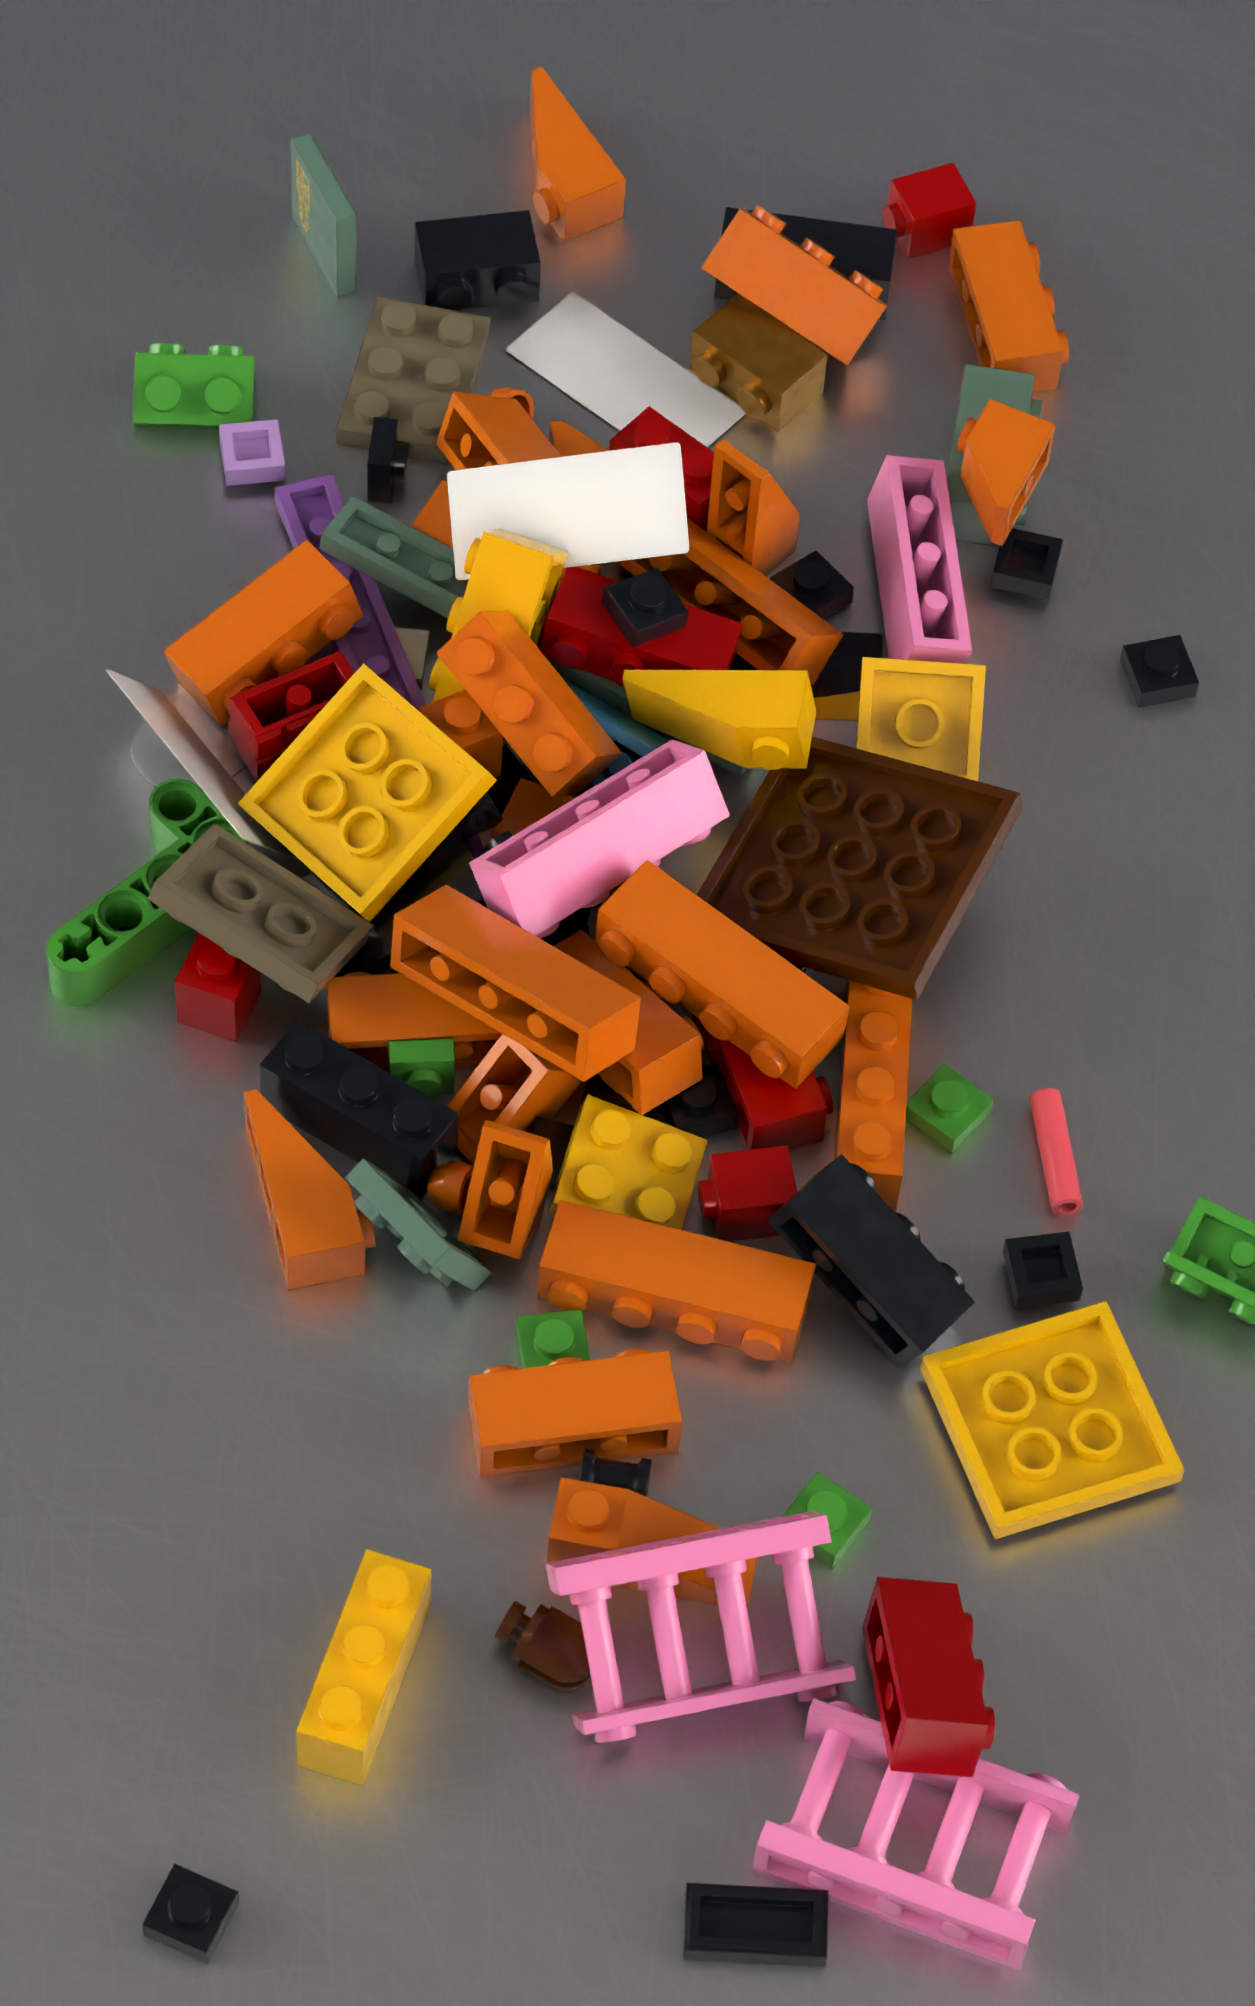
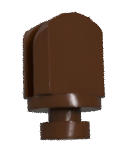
(547, 1645)

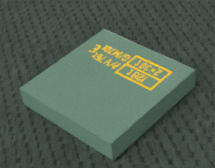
(324, 215)

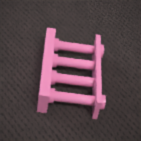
(656, 1572)
(927, 1900)

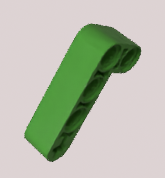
(88, 951)

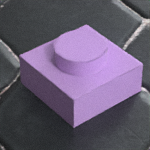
(252, 452)

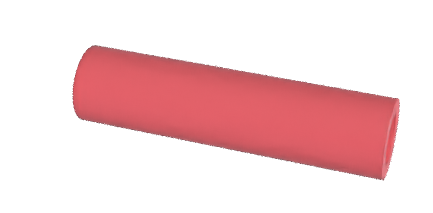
(1056, 1152)

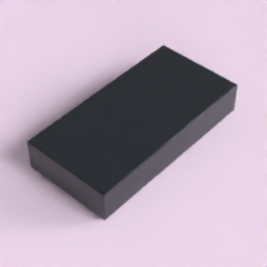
(755, 1924)

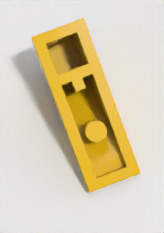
(735, 714)

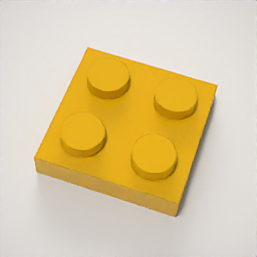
(922, 713)
(629, 1165)

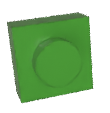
(424, 1064)
(948, 1108)
(551, 1337)
(844, 1512)

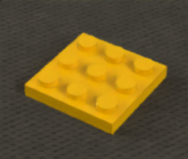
(367, 792)
(1051, 1419)

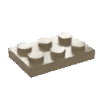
(409, 371)
(260, 912)

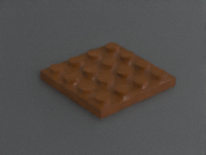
(860, 864)

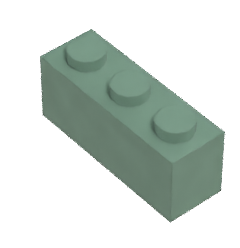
(977, 388)

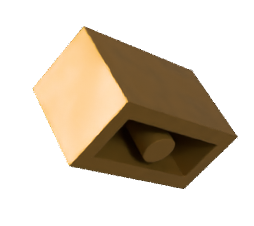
(758, 362)

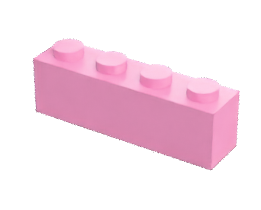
(918, 562)
(601, 838)

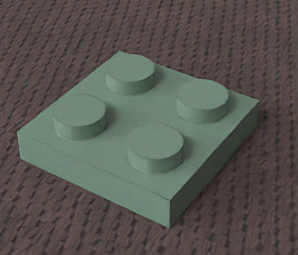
(423, 1235)

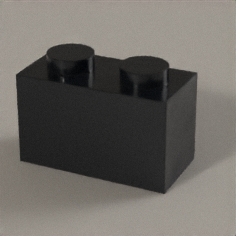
(477, 261)

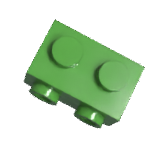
(193, 388)
(1216, 1255)

